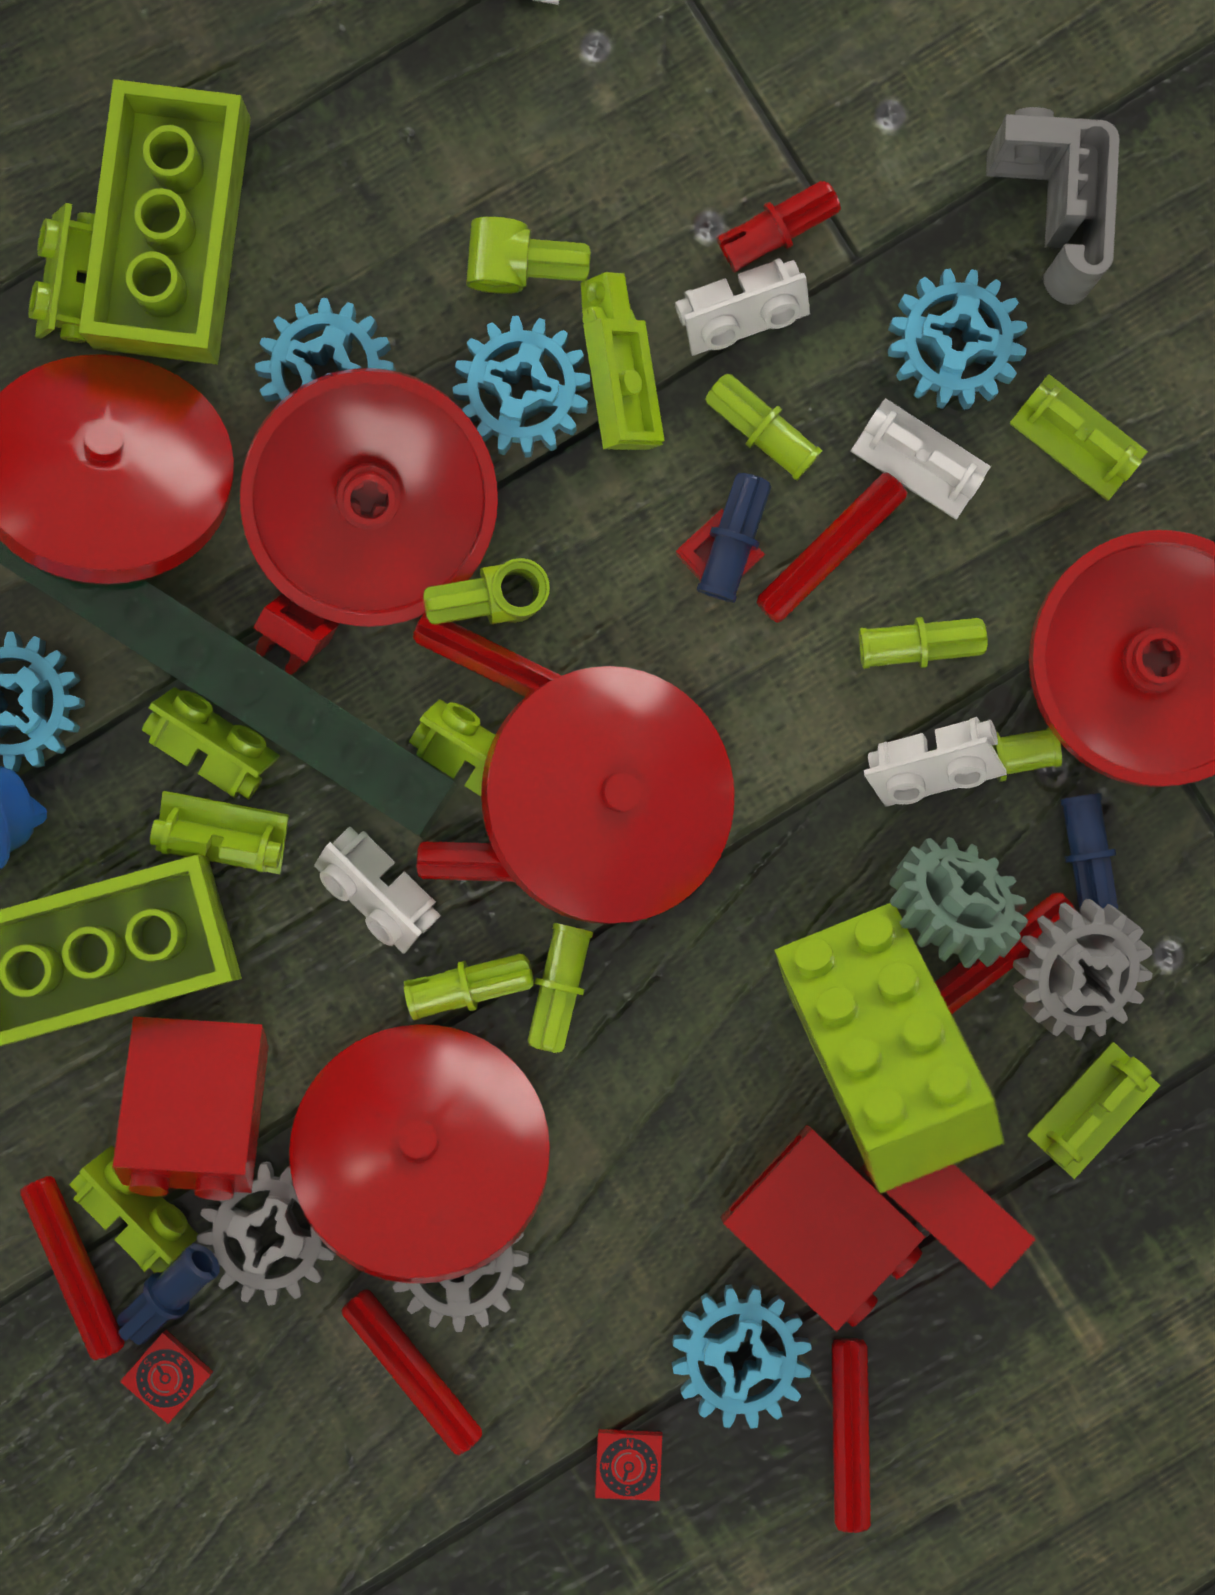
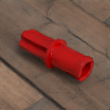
(778, 225)

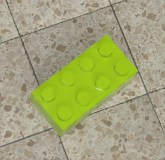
(165, 222)
(112, 948)
(889, 1048)

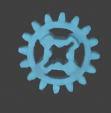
(932, 336)
(334, 343)
(494, 379)
(34, 684)
(769, 1363)

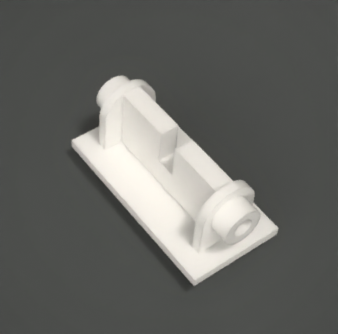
(771, 299)
(920, 458)
(907, 771)
(353, 873)

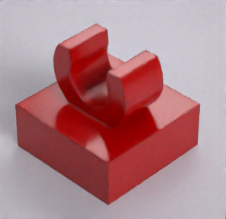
(294, 630)

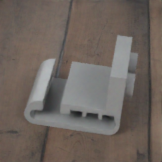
(1082, 177)

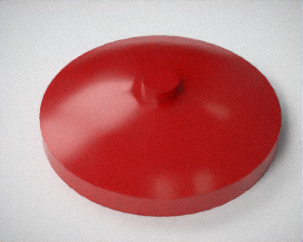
(110, 469)
(367, 496)
(1131, 658)
(608, 795)
(419, 1153)

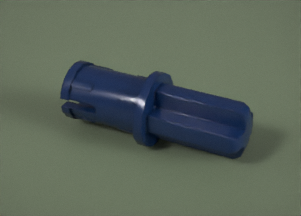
(734, 537)
(1089, 849)
(168, 1294)

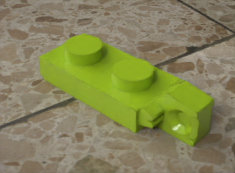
(620, 366)

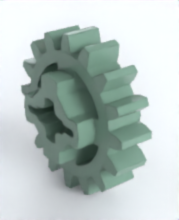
(958, 902)

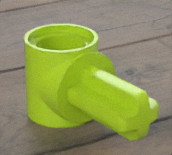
(505, 257)
(484, 595)

